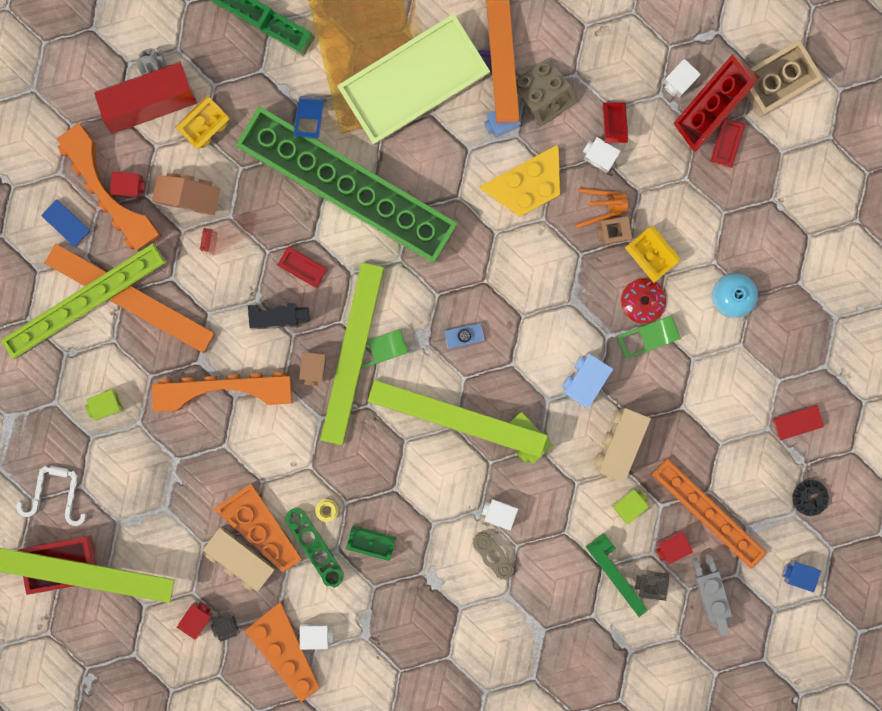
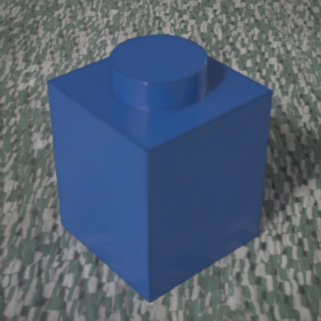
(801, 575)

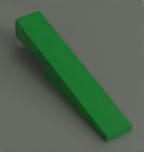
(269, 23)

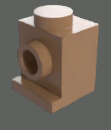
(620, 224)

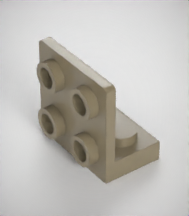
(545, 92)

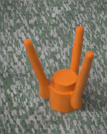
(615, 202)

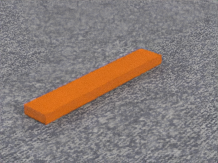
(502, 61)
(709, 513)

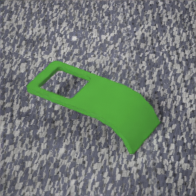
(653, 335)
(386, 347)

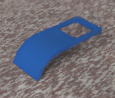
(310, 109)

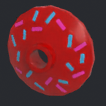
(631, 301)

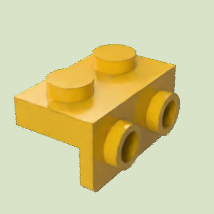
(202, 123)
(653, 253)

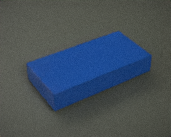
(66, 223)

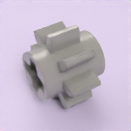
(150, 61)

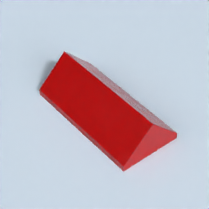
(145, 98)
(715, 101)

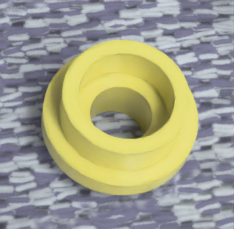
(319, 510)

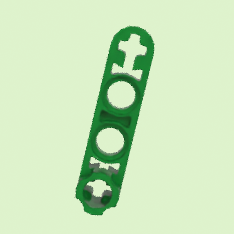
(311, 549)
(599, 549)

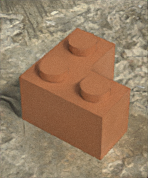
(185, 193)

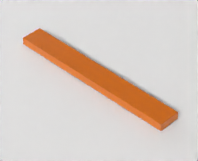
(133, 300)

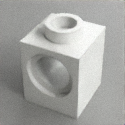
(681, 79)
(600, 154)
(499, 513)
(315, 636)

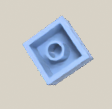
(586, 381)

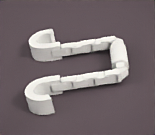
(57, 471)

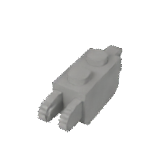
(712, 595)

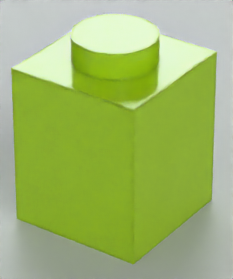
(103, 405)
(631, 505)

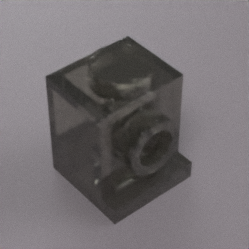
(657, 591)
(225, 626)

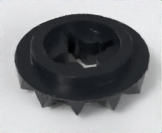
(800, 494)

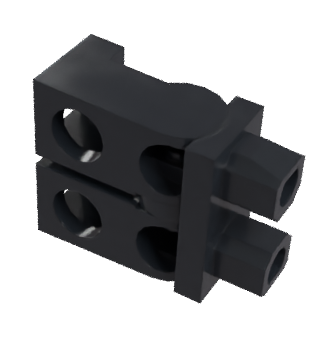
(278, 317)

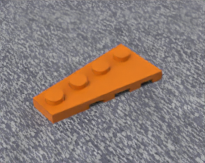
(254, 520)
(280, 646)

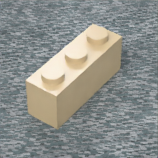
(238, 559)

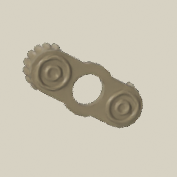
(484, 544)

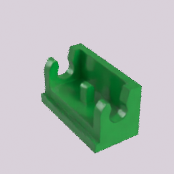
(371, 543)

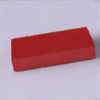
(615, 122)
(727, 142)
(302, 267)
(798, 422)

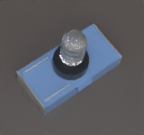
(464, 335)

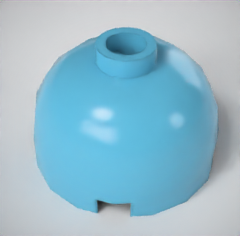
(724, 295)

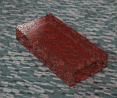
(208, 241)

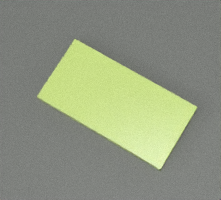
(413, 79)

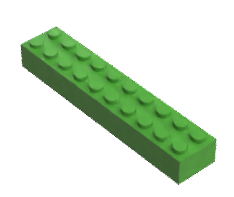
(346, 185)

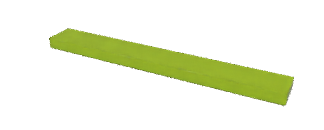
(83, 301)
(352, 353)
(458, 418)
(86, 575)

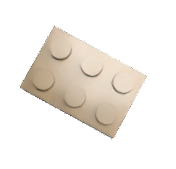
(782, 78)
(621, 444)

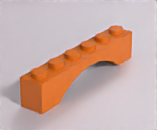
(81, 149)
(174, 396)

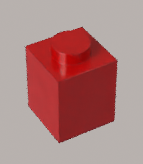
(127, 185)
(673, 547)
(195, 620)

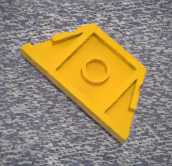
(527, 184)

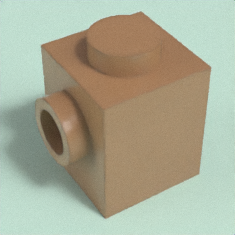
(312, 368)

